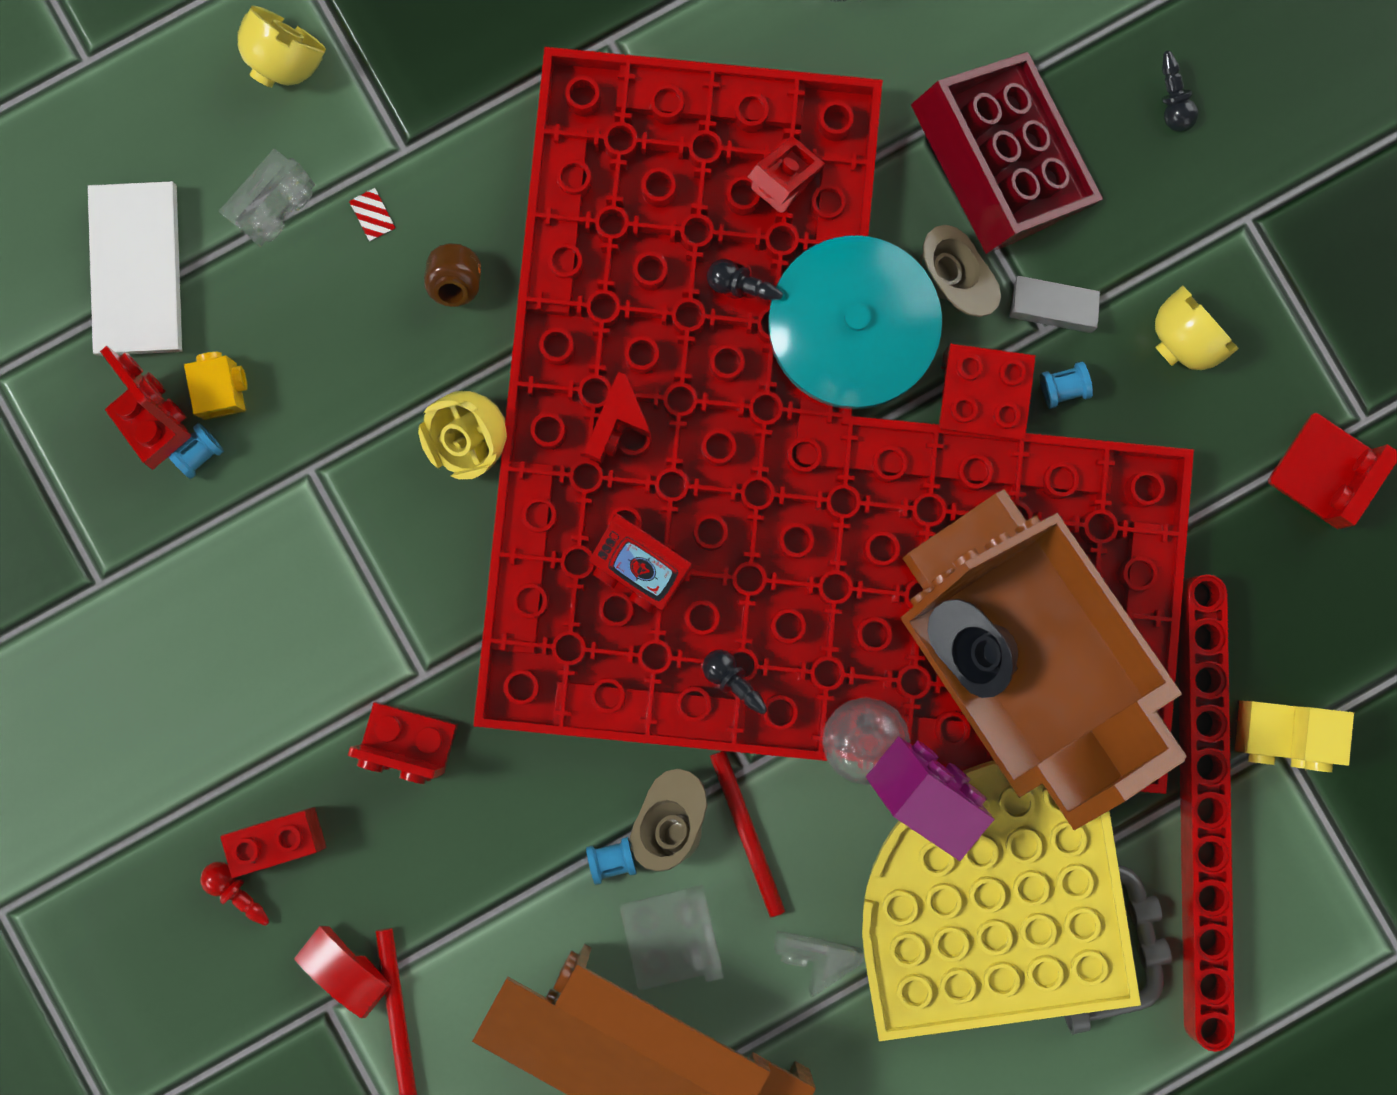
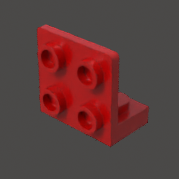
(986, 391)
(142, 414)
(1332, 472)
(405, 743)

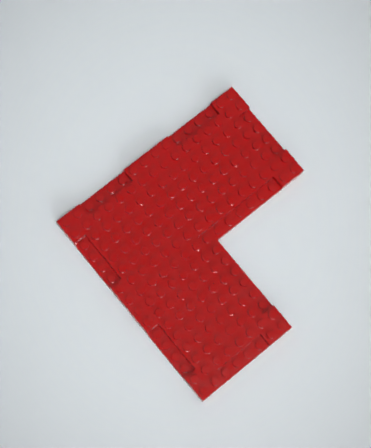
(765, 491)

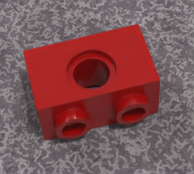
(273, 842)

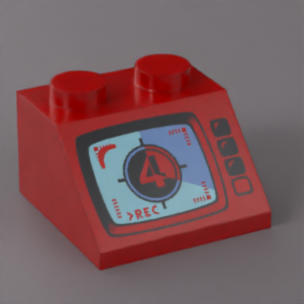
(639, 564)

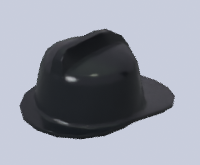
(973, 647)

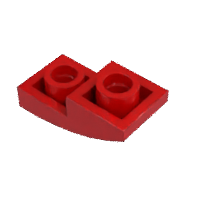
(340, 973)

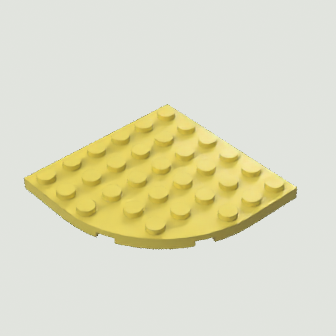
(1005, 934)

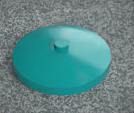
(855, 322)

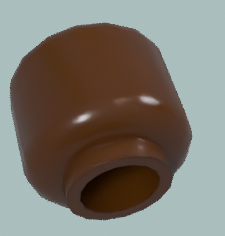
(452, 275)

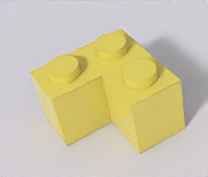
(1305, 734)

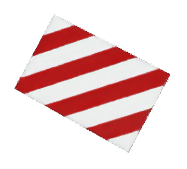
(372, 214)

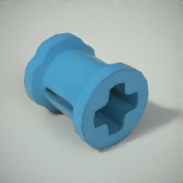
(1066, 385)
(196, 451)
(611, 860)

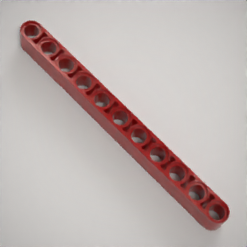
(1217, 828)

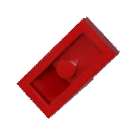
(785, 173)
(619, 409)

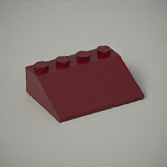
(1005, 150)

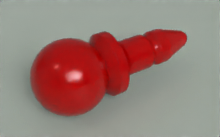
(218, 882)

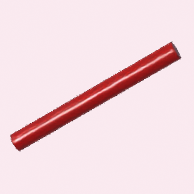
(747, 834)
(396, 1012)

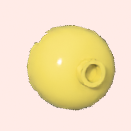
(276, 49)
(1190, 333)
(463, 434)

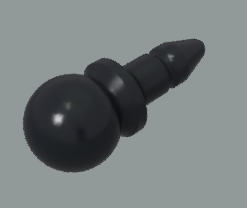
(1180, 111)
(727, 277)
(722, 669)

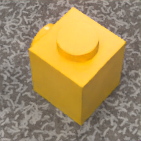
(215, 385)

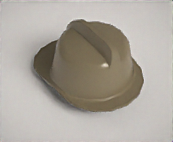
(959, 271)
(669, 821)

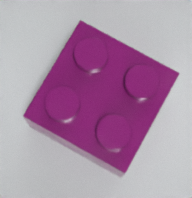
(930, 797)

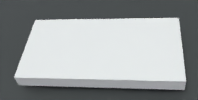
(135, 268)

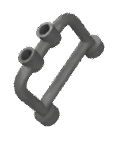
(1151, 952)

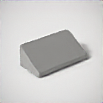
(1055, 304)

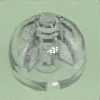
(860, 735)

